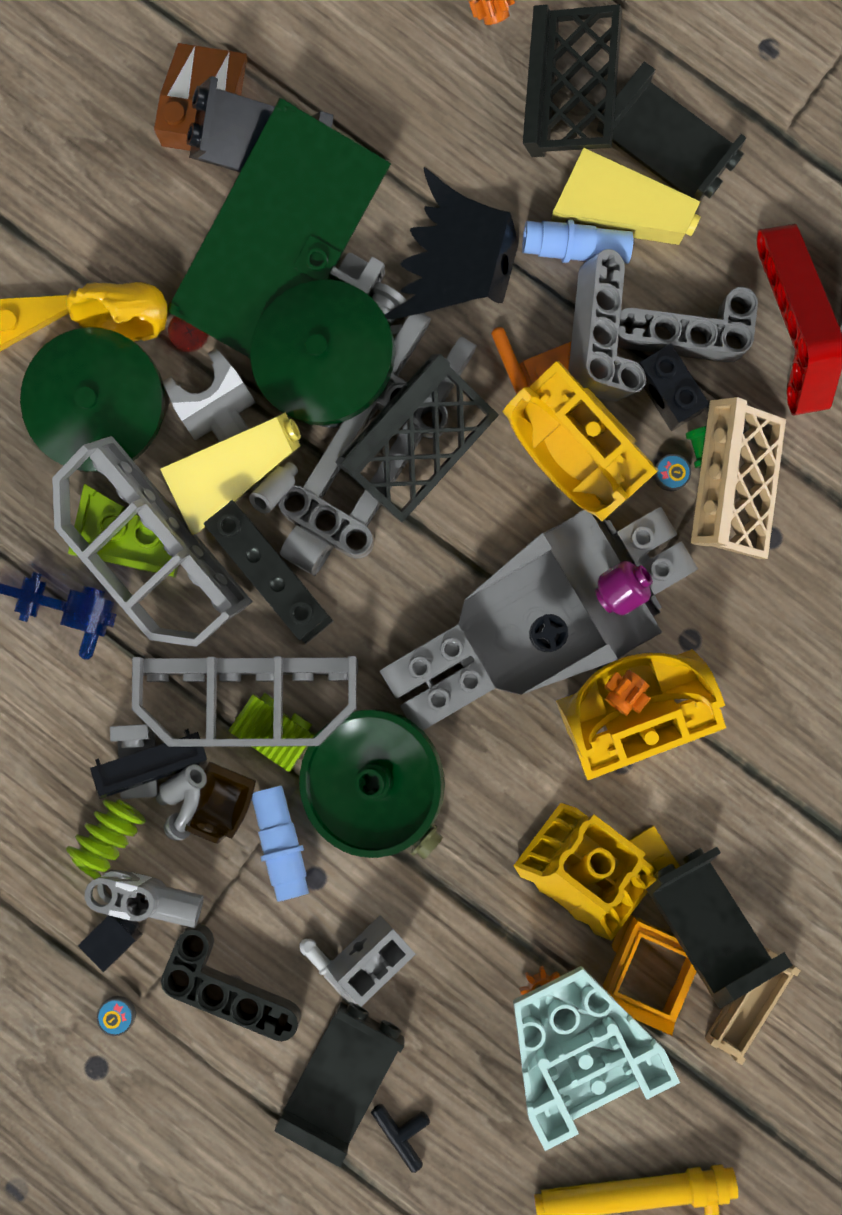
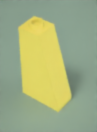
(624, 200)
(229, 468)

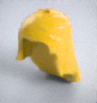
(127, 308)

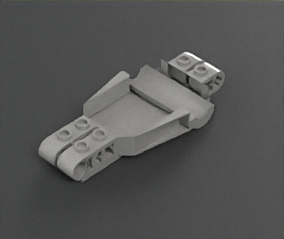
(546, 577)

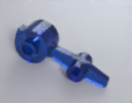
(81, 611)

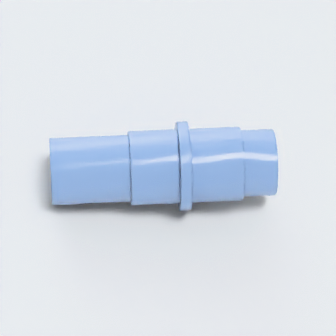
(574, 241)
(280, 844)

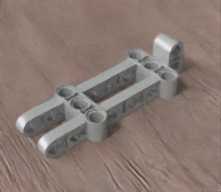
(307, 544)

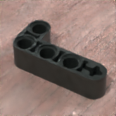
(234, 990)

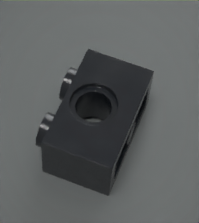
(672, 387)

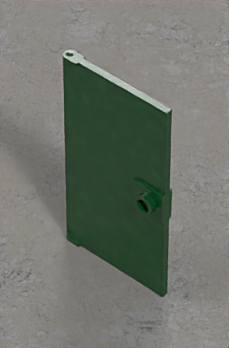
(278, 224)

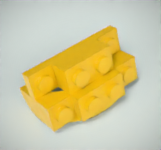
(578, 442)
(660, 723)

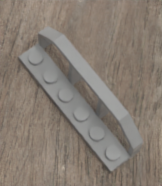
(166, 524)
(230, 671)

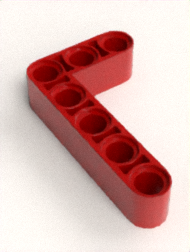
(806, 317)

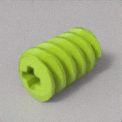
(105, 837)

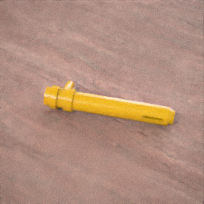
(693, 1187)

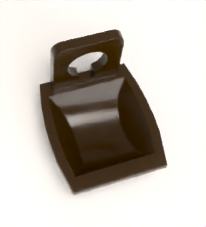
(221, 804)

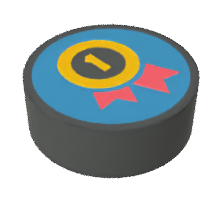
(673, 472)
(116, 1016)

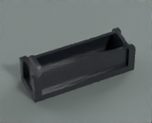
(145, 767)

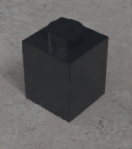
(110, 941)

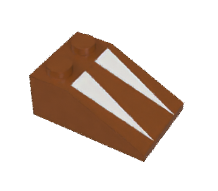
(187, 70)

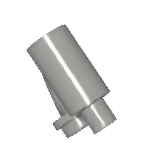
(273, 488)
(186, 787)

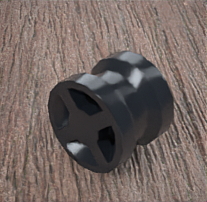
(554, 631)

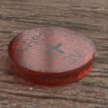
(186, 336)

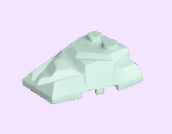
(581, 1054)

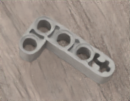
(598, 316)
(680, 325)

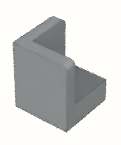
(359, 272)

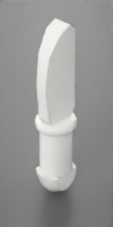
(318, 958)

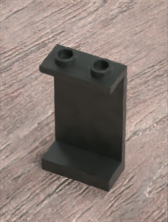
(670, 138)
(713, 928)
(339, 1082)

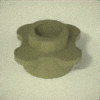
(427, 843)

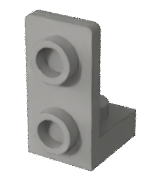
(130, 741)

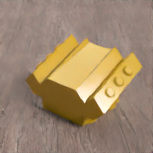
(587, 869)

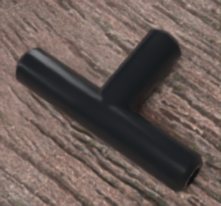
(399, 1135)

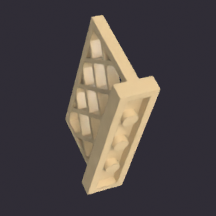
(721, 477)

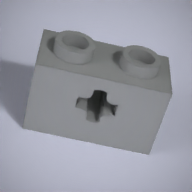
(370, 961)

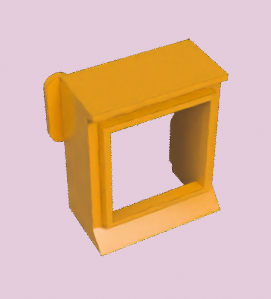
(625, 945)

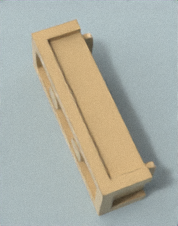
(744, 1017)

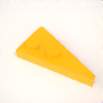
(27, 315)

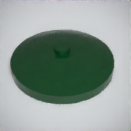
(322, 352)
(90, 389)
(372, 784)

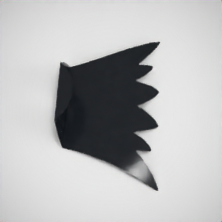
(460, 254)

